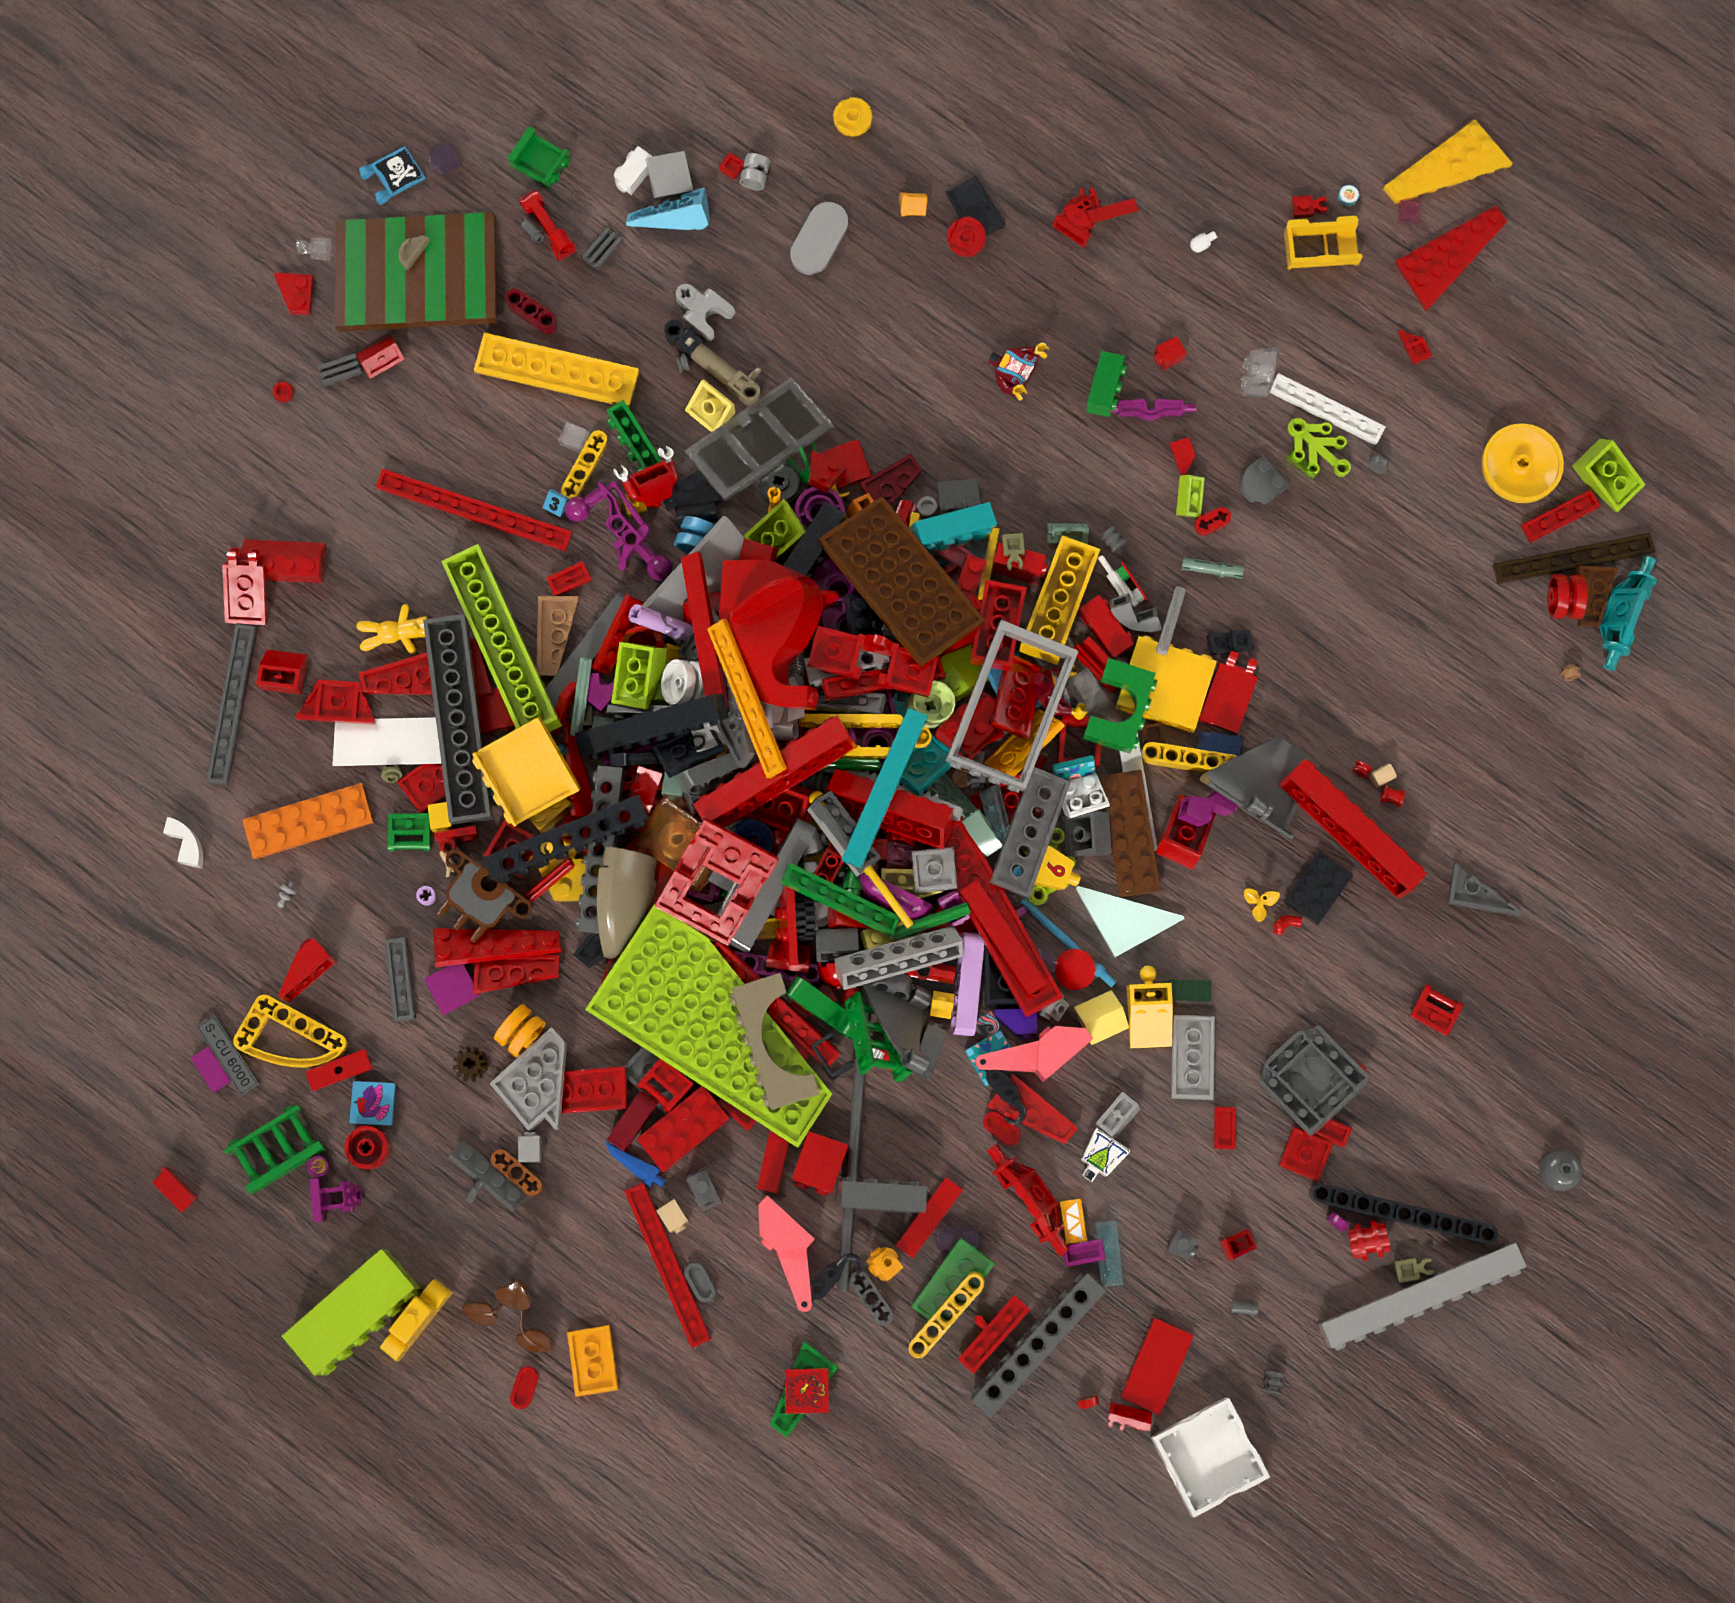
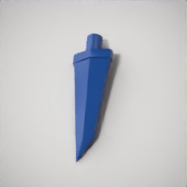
(642, 1169)

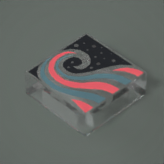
(988, 1025)

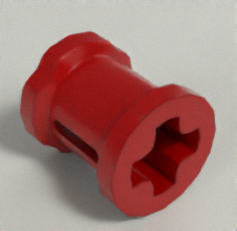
(1392, 796)

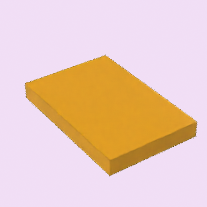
(592, 1360)

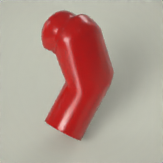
(1284, 922)

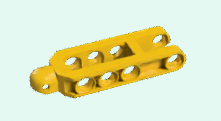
(866, 721)

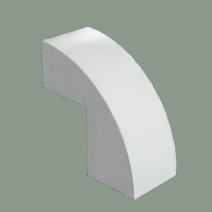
(191, 849)

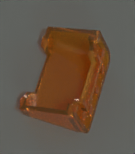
(668, 837)

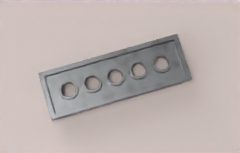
(1017, 837)

